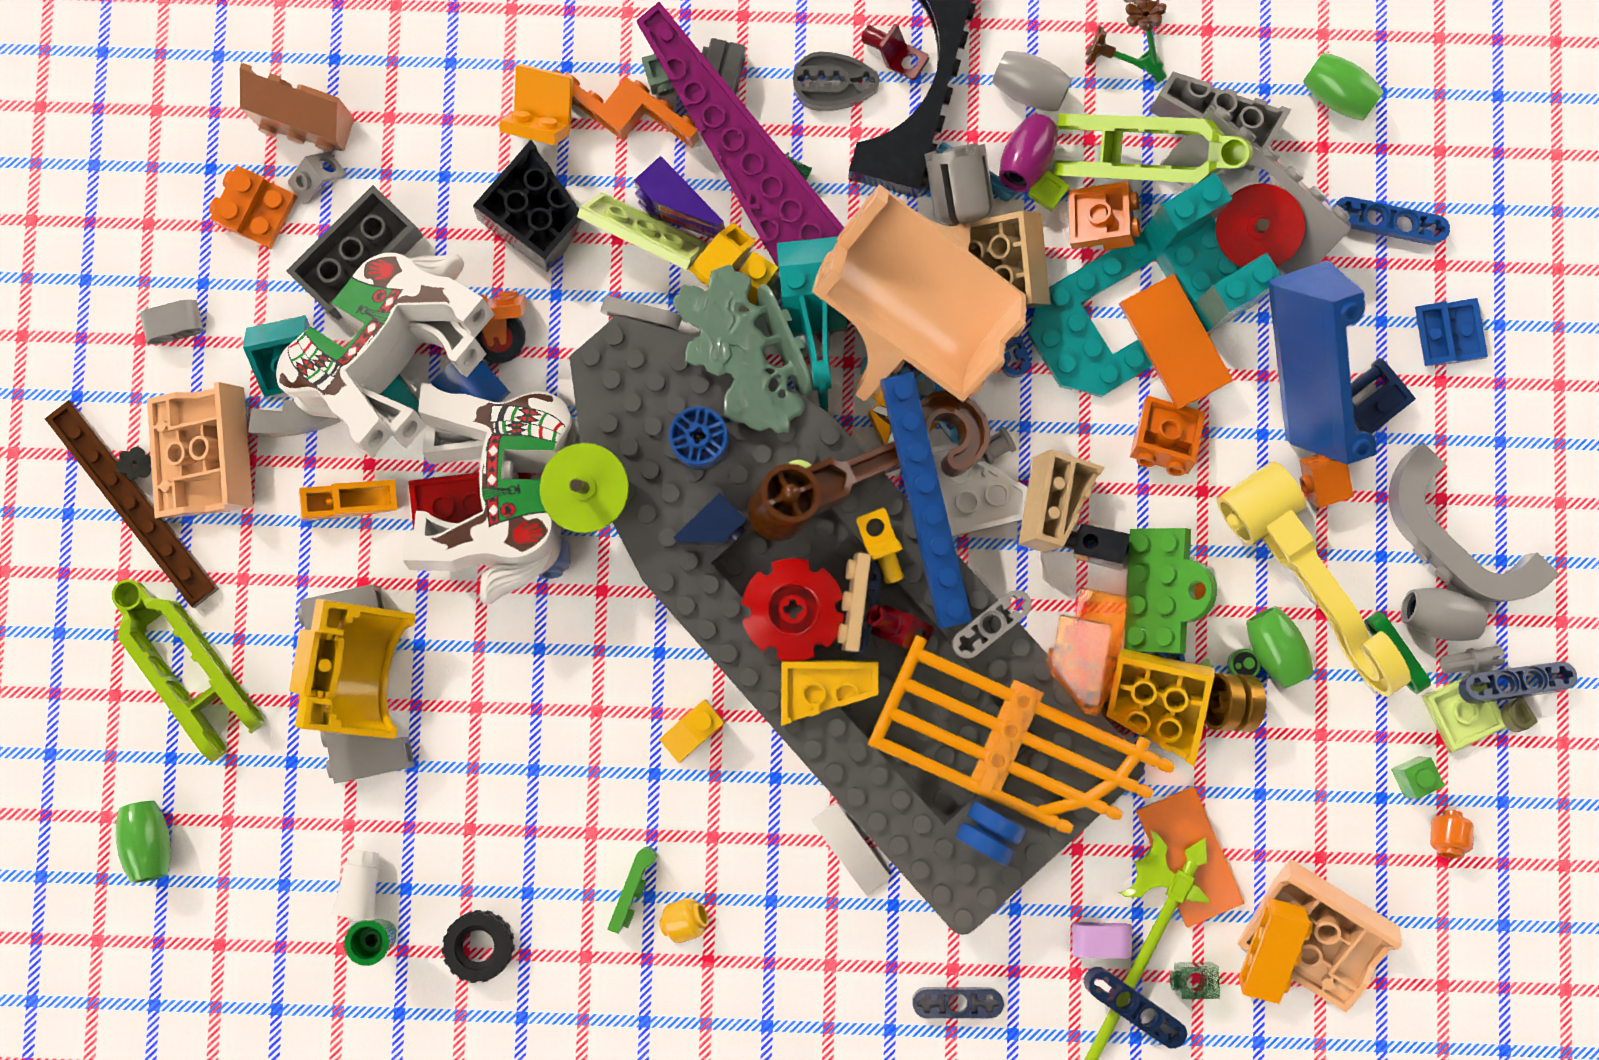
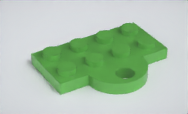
(1162, 590)

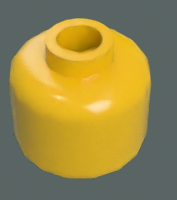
(683, 920)

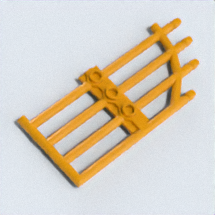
(1004, 741)

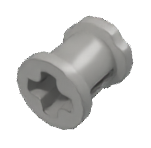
(999, 445)

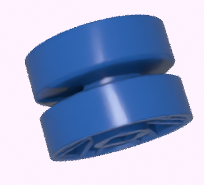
(688, 426)
(990, 833)

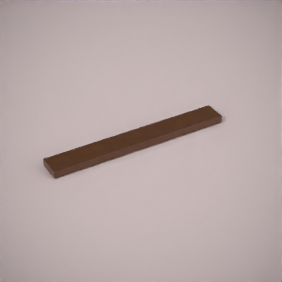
(131, 504)

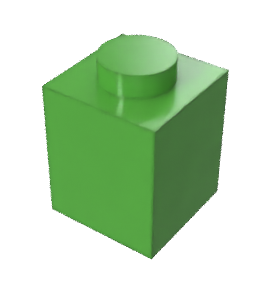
(1417, 777)

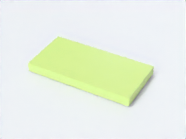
(642, 230)

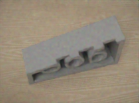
(1190, 97)

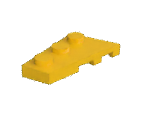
(823, 685)

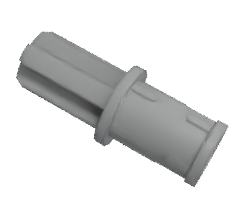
(1472, 660)

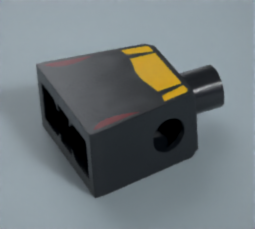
(1110, 548)

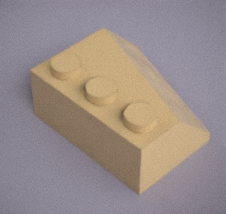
(1016, 251)

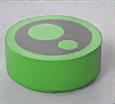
(1243, 663)

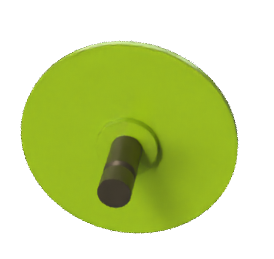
(584, 487)

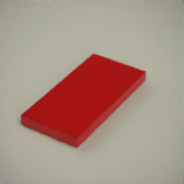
(449, 497)

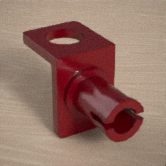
(894, 50)
(897, 625)

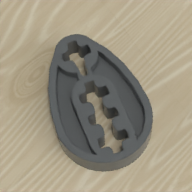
(829, 65)

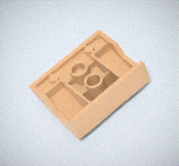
(199, 452)
(1344, 938)

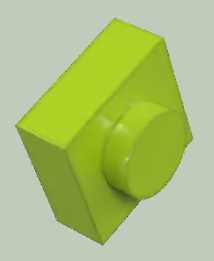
(1048, 191)

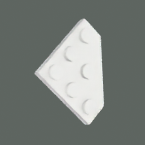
(979, 496)

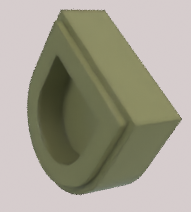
(1517, 715)

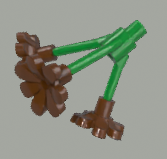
(1146, 16)

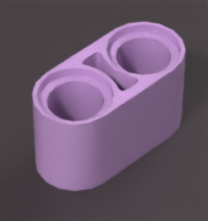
(1101, 940)

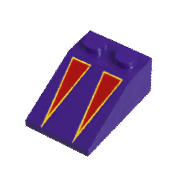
(674, 201)

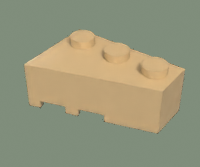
(1054, 499)

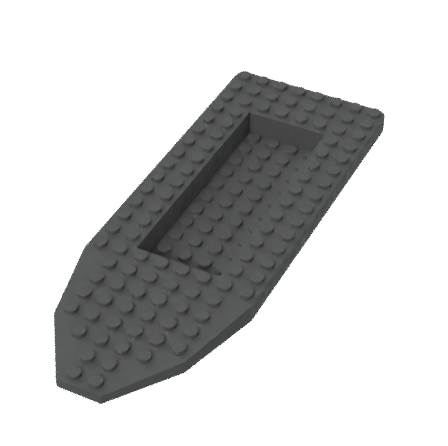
(626, 395)

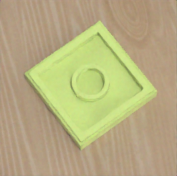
(1458, 720)

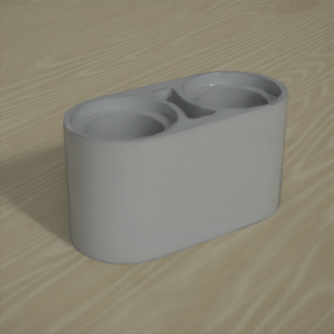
(171, 321)

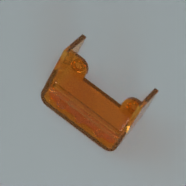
(1089, 648)

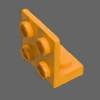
(540, 105)

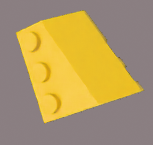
(1162, 700)

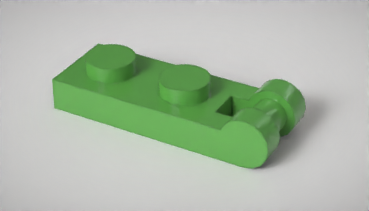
(632, 888)

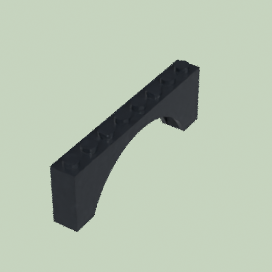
(898, 156)

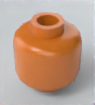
(1452, 834)

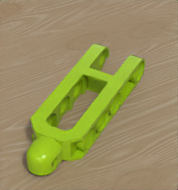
(1223, 151)
(138, 612)

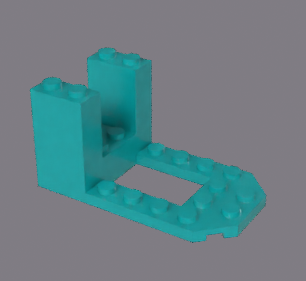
(1183, 244)

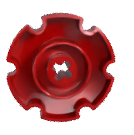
(771, 593)

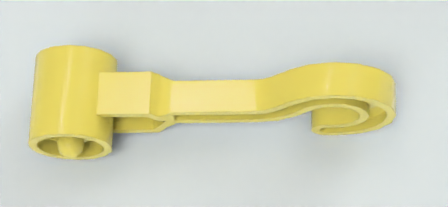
(1266, 509)

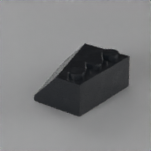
(530, 209)

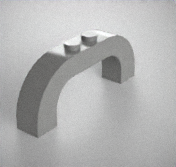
(1436, 546)

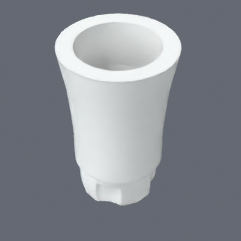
(357, 886)

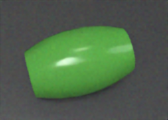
(1343, 86)
(1279, 647)
(143, 841)

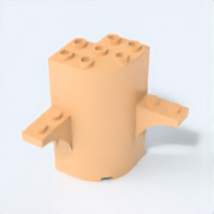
(919, 297)

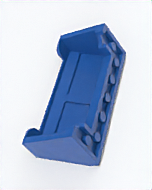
(1313, 360)

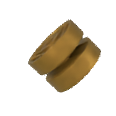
(1236, 703)

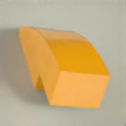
(347, 500)

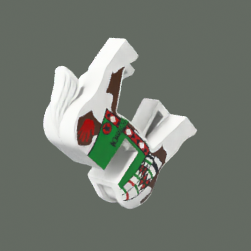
(392, 309)
(513, 528)

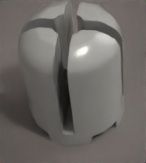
(960, 184)

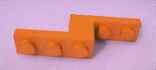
(627, 107)

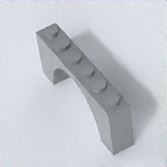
(1323, 223)
(356, 755)

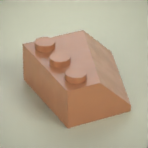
(294, 112)

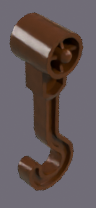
(796, 493)

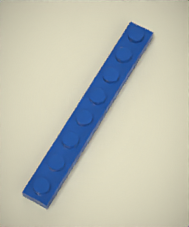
(925, 500)

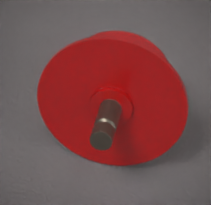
(1260, 222)

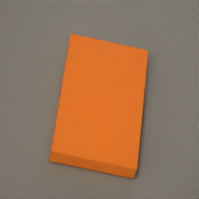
(1175, 342)
(1180, 824)

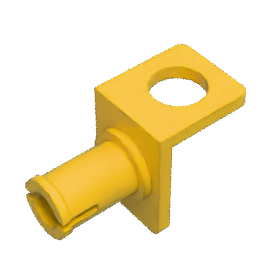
(882, 546)

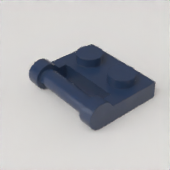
(1384, 402)

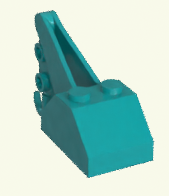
(809, 313)

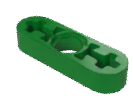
(1419, 678)

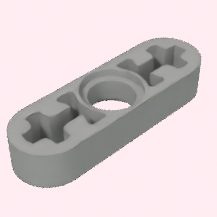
(652, 315)
(1015, 615)

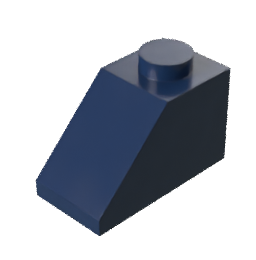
(713, 525)

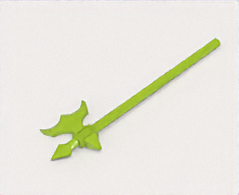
(1151, 873)

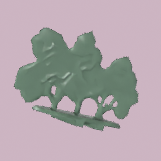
(737, 347)

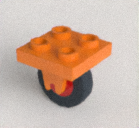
(504, 333)

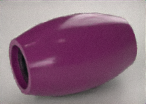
(1028, 153)

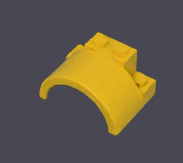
(345, 669)

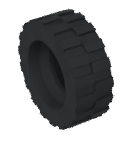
(460, 963)

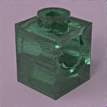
(1209, 980)

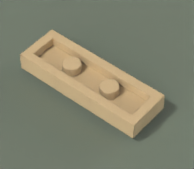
(854, 602)

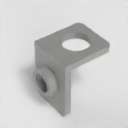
(310, 175)

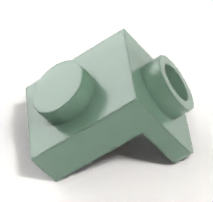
(656, 76)

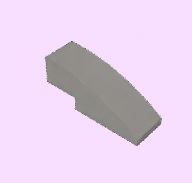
(288, 422)

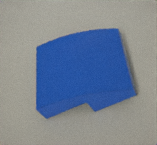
(1451, 332)
(479, 383)

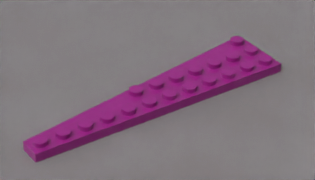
(758, 172)

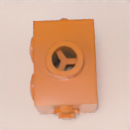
(1325, 480)

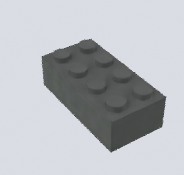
(363, 231)

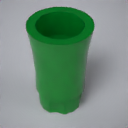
(361, 945)

